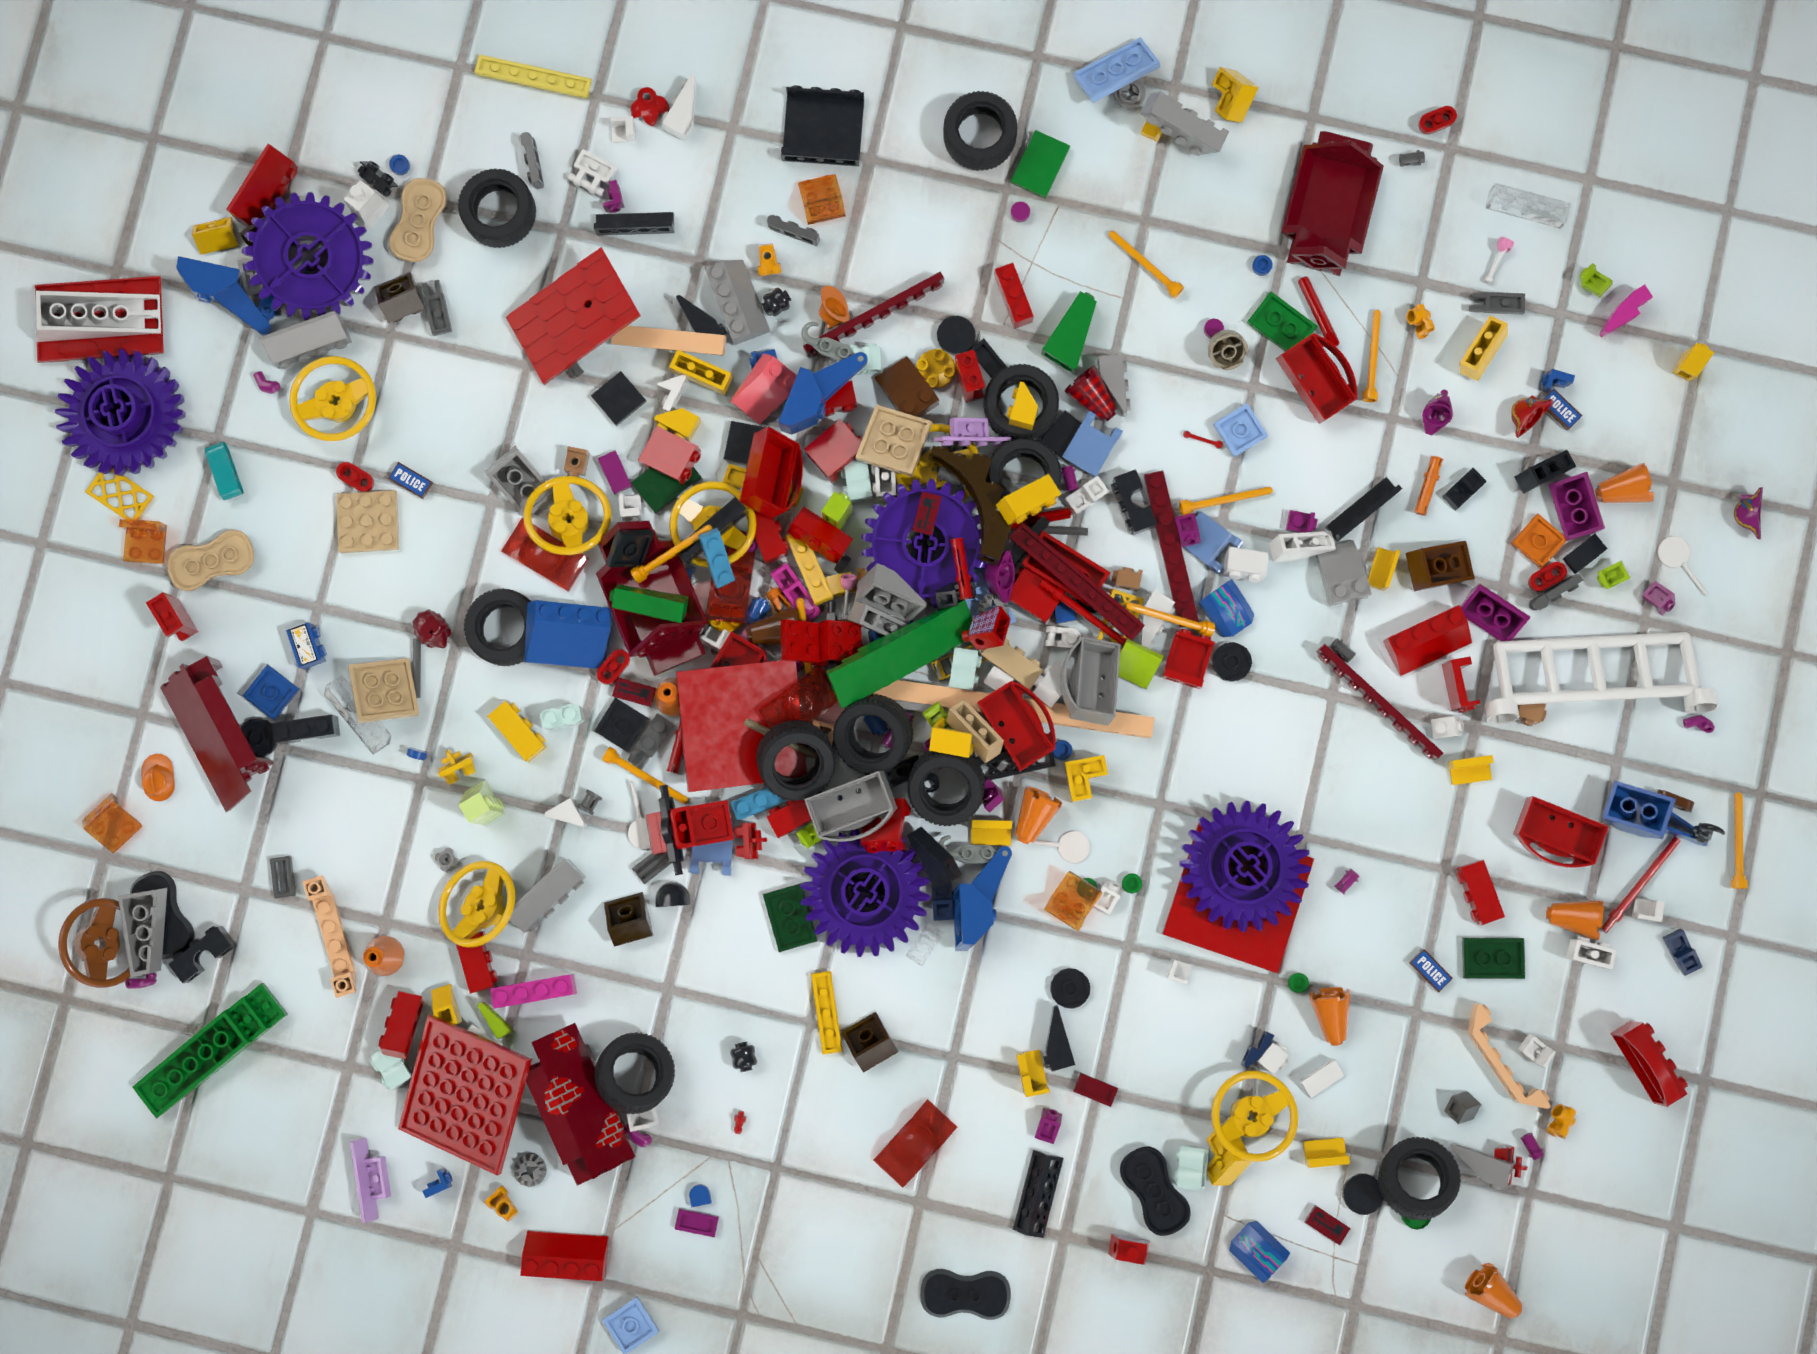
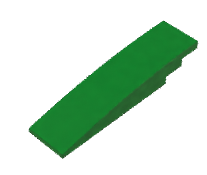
(899, 653)
(209, 1050)

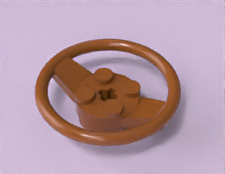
(94, 957)

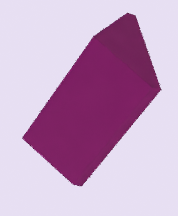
(1577, 506)
(1493, 613)

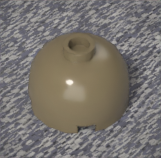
(1227, 349)

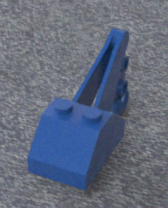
(221, 284)

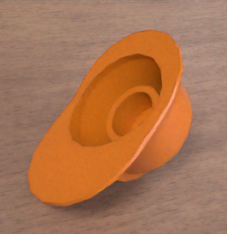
(833, 307)
(158, 777)

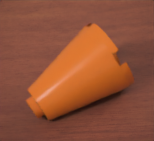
(1627, 487)
(667, 703)
(1035, 814)
(1578, 917)
(384, 956)
(1332, 1013)
(1493, 1291)

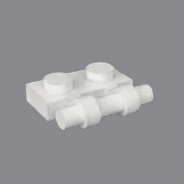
(595, 167)

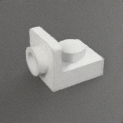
(1110, 895)

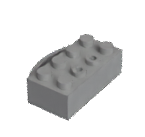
(1092, 661)
(854, 810)

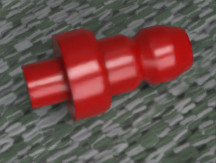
(740, 1119)

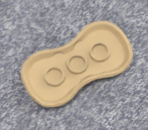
(421, 206)
(195, 565)

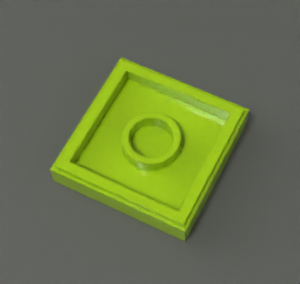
(1138, 663)

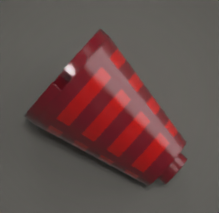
(1092, 394)

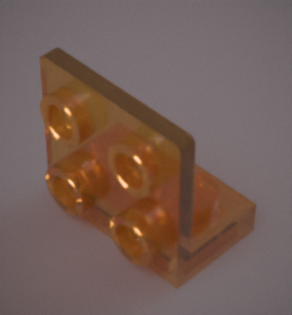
(822, 199)
(144, 541)
(111, 824)
(1073, 900)

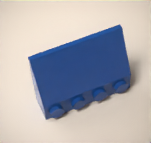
(566, 634)

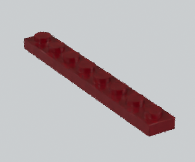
(881, 311)
(1170, 546)
(1076, 581)
(1385, 709)

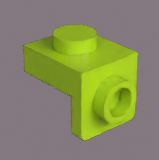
(1594, 281)
(1613, 575)
(808, 836)

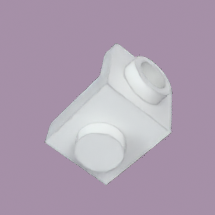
(1447, 727)
(1536, 1051)

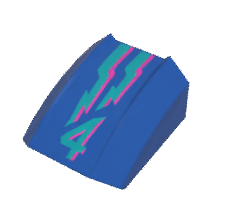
(1227, 609)
(1258, 1250)

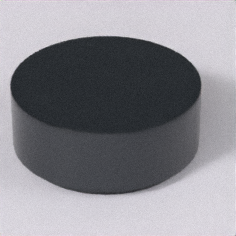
(842, 564)

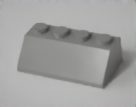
(737, 300)
(306, 340)
(546, 895)

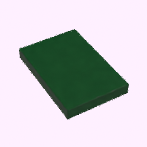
(660, 489)
(788, 918)
(1493, 958)

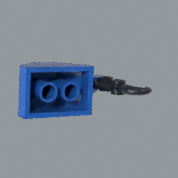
(1649, 813)

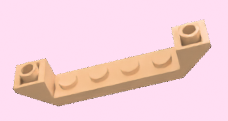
(333, 935)
(1479, 1018)

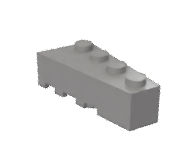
(1183, 124)
(144, 929)

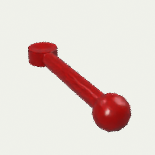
(1218, 444)

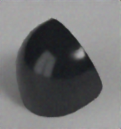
(672, 895)

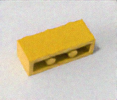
(1483, 348)
(701, 372)
(1029, 500)
(518, 731)

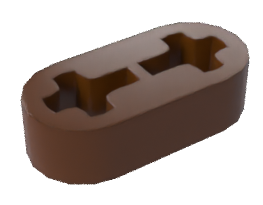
(1681, 803)

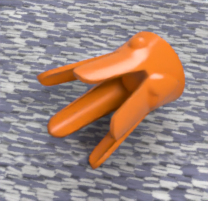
(774, 596)

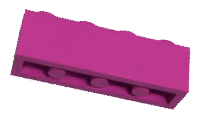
(533, 991)

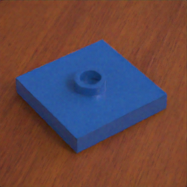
(271, 692)

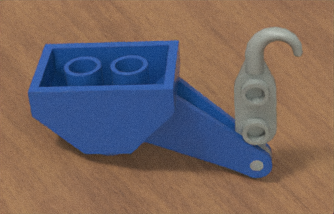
(812, 390)
(973, 902)

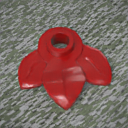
(649, 108)

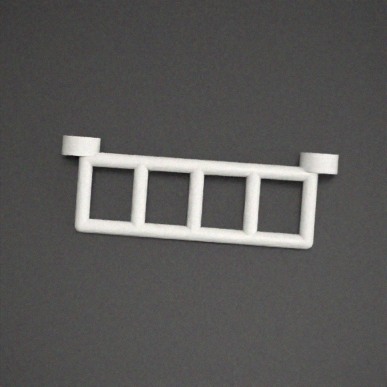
(1505, 710)

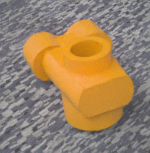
(768, 265)
(1421, 319)
(1563, 1119)
(499, 1201)

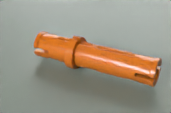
(1429, 483)

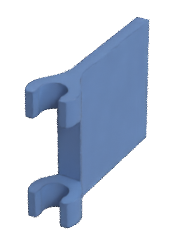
(1090, 446)
(1213, 542)
(713, 853)

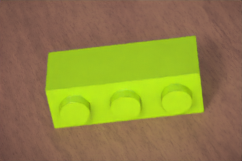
(837, 510)

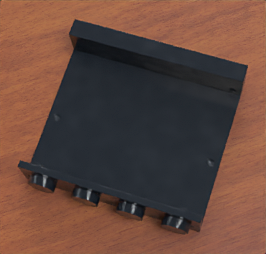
(823, 126)

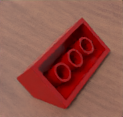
(262, 185)
(1085, 565)
(1429, 640)
(565, 1256)

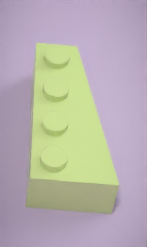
(481, 804)

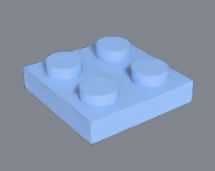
(1240, 430)
(630, 1325)

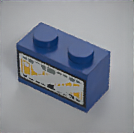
(306, 645)

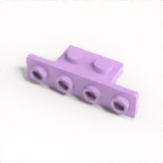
(970, 431)
(371, 1179)

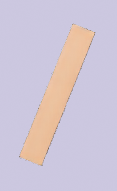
(670, 340)

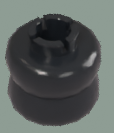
(776, 302)
(743, 1056)

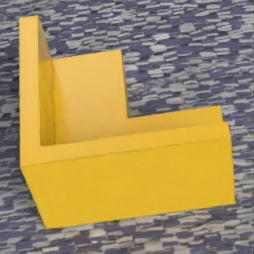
(1236, 96)
(950, 741)
(1078, 776)
(1032, 1073)
(1225, 1166)

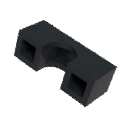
(1137, 518)
(306, 728)
(187, 964)

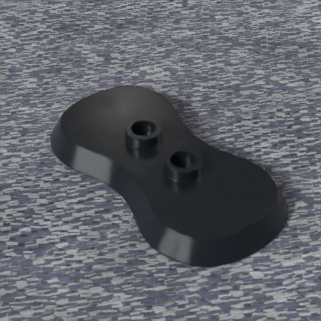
(177, 928)
(1162, 1205)
(980, 1294)

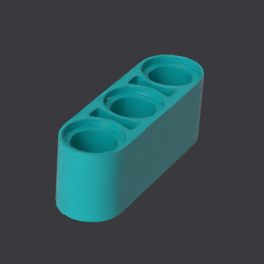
(223, 471)

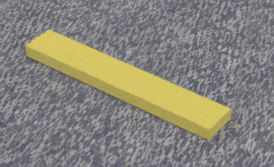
(533, 76)

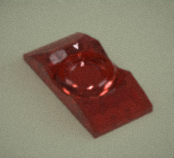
(557, 568)
(732, 600)
(801, 701)
(915, 1143)

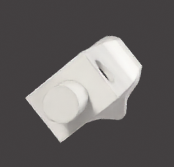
(366, 204)

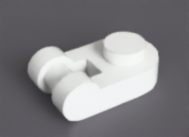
(1069, 637)

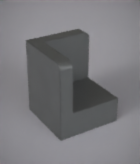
(1462, 1107)

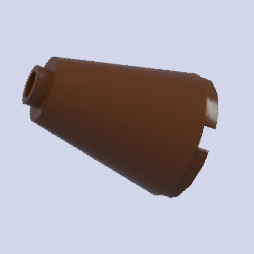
(768, 629)

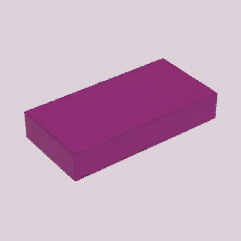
(614, 472)
(696, 1222)

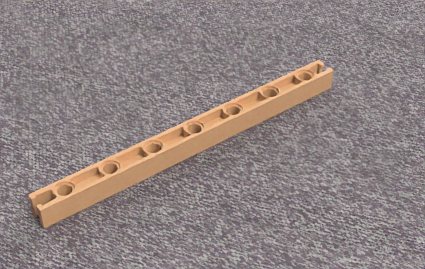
(948, 697)

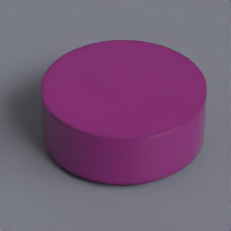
(1020, 211)
(1212, 327)

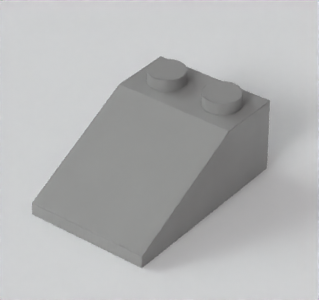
(517, 479)
(1343, 574)
(889, 594)

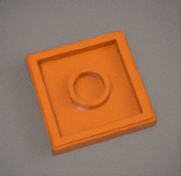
(1539, 541)

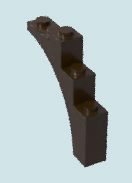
(985, 496)

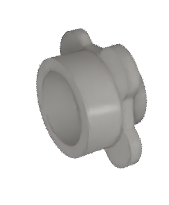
(440, 858)

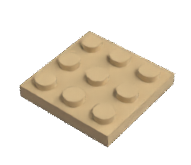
(894, 440)
(367, 521)
(383, 690)

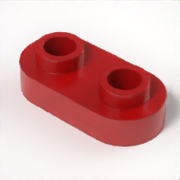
(1436, 120)
(356, 477)
(1546, 577)
(612, 665)

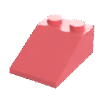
(764, 388)

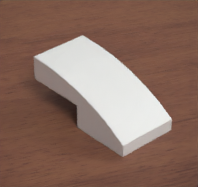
(1086, 495)

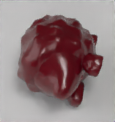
(431, 629)

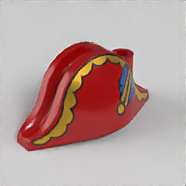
(1527, 413)

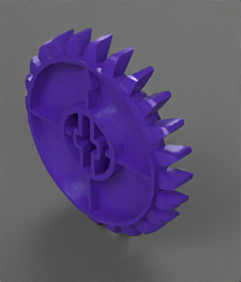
(323, 226)
(137, 429)
(897, 521)
(1211, 874)
(852, 924)

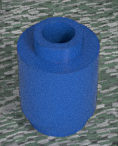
(757, 610)
(875, 724)

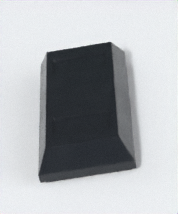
(988, 358)

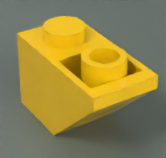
(1693, 361)
(1024, 409)
(679, 422)
(445, 1004)

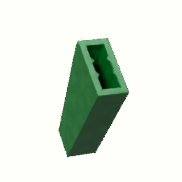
(1068, 338)
(650, 602)

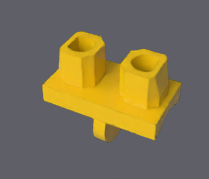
(448, 770)

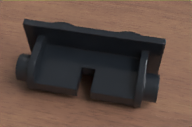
(370, 172)

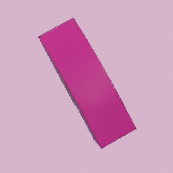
(1626, 310)
(793, 589)

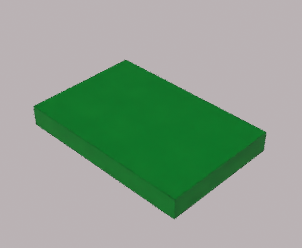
(1040, 164)
(1281, 322)

